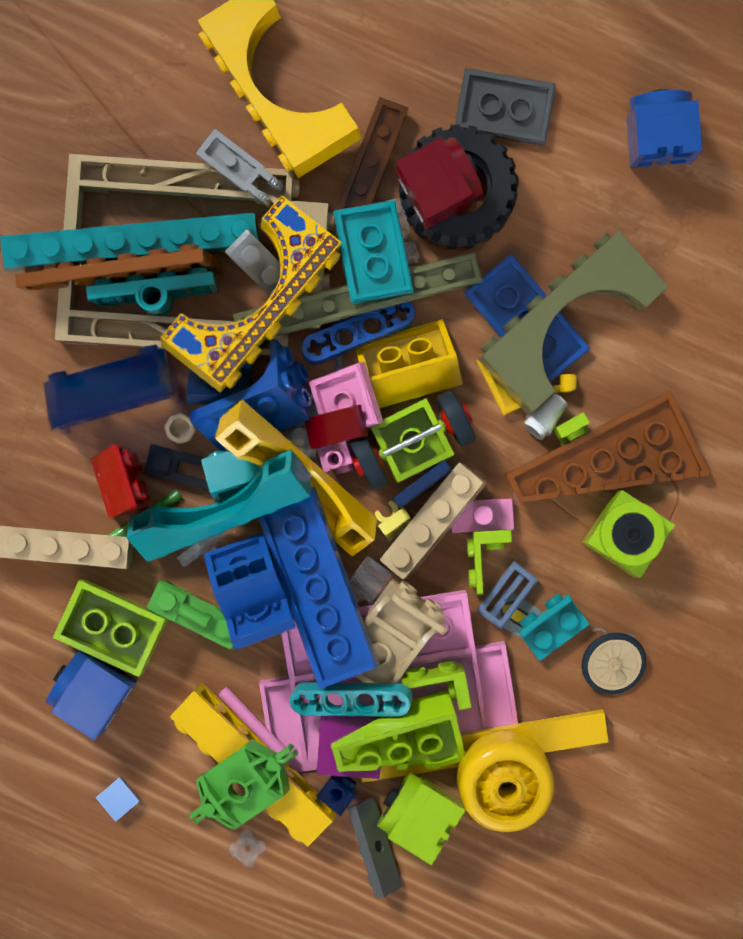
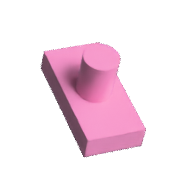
(486, 516)

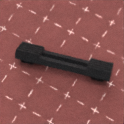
(164, 462)

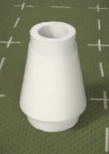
(545, 417)

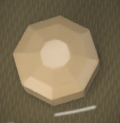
(179, 428)

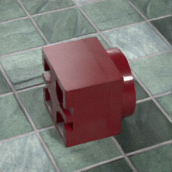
(438, 180)

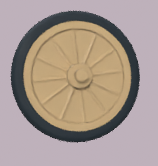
(613, 663)

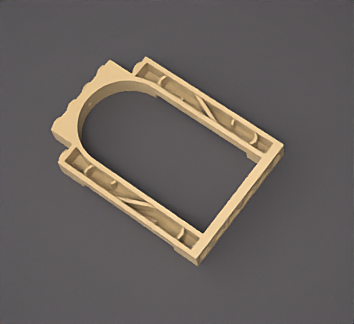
(161, 177)

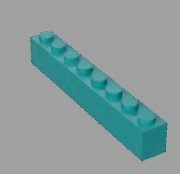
(107, 242)

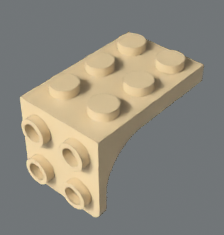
(399, 629)

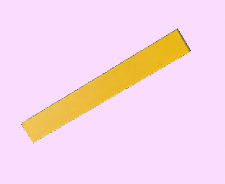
(548, 733)

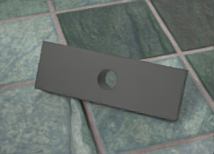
(374, 848)

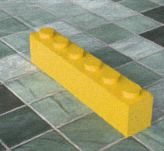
(222, 733)

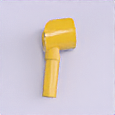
(568, 384)

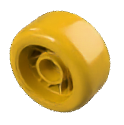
(501, 759)

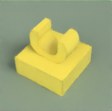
(394, 524)

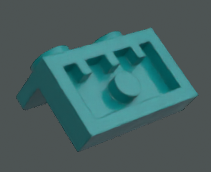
(552, 626)

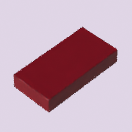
(336, 427)

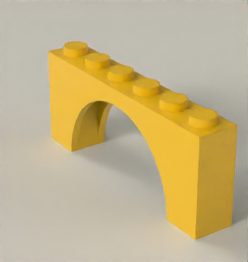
(301, 137)

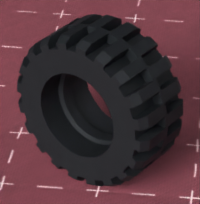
(500, 197)

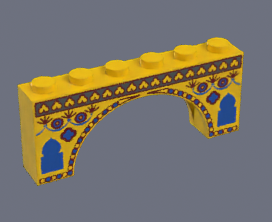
(222, 350)

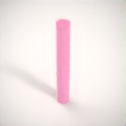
(250, 720)

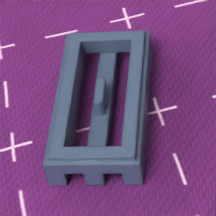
(522, 573)

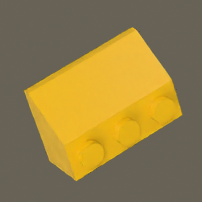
(411, 363)

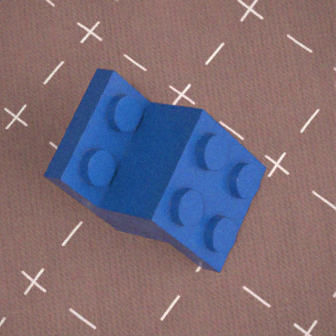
(249, 591)

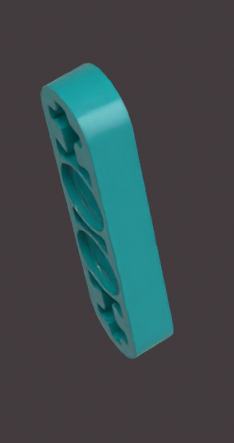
(351, 704)

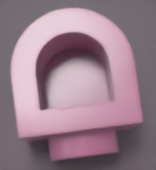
(337, 457)

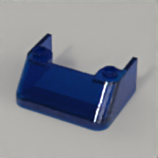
(110, 389)

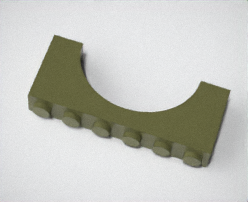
(610, 270)

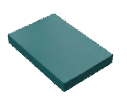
(373, 252)

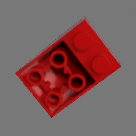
(119, 481)

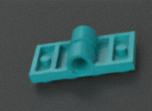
(140, 291)

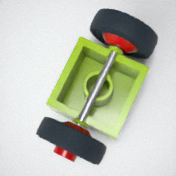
(412, 440)

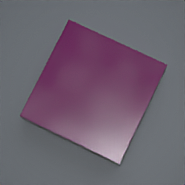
(332, 729)

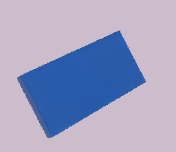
(505, 294)

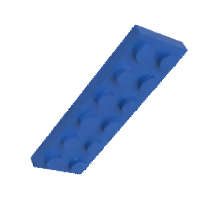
(318, 591)

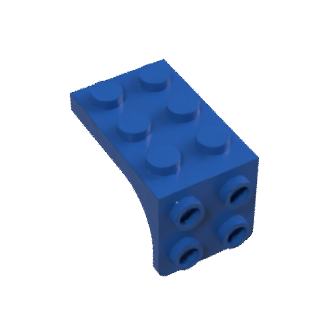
(277, 397)

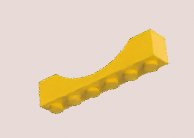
(256, 440)

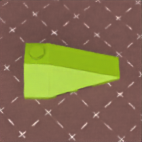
(420, 737)

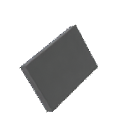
(505, 106)

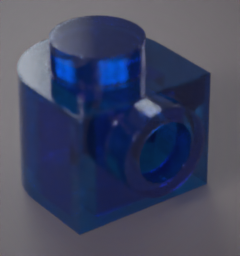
(338, 793)

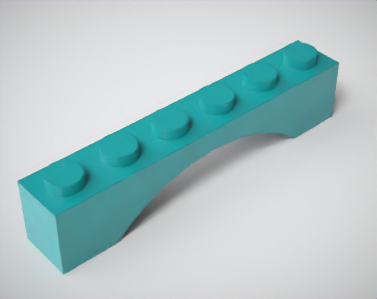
(165, 529)

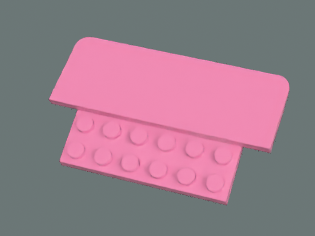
(484, 667)

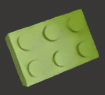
(110, 627)

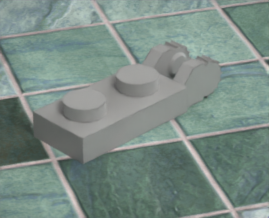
(236, 165)
(255, 261)

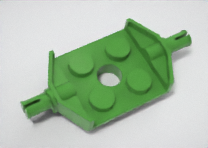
(257, 770)

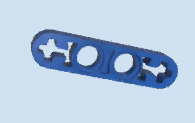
(360, 336)

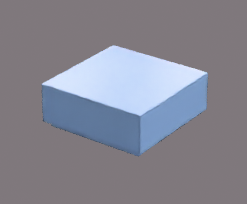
(118, 798)

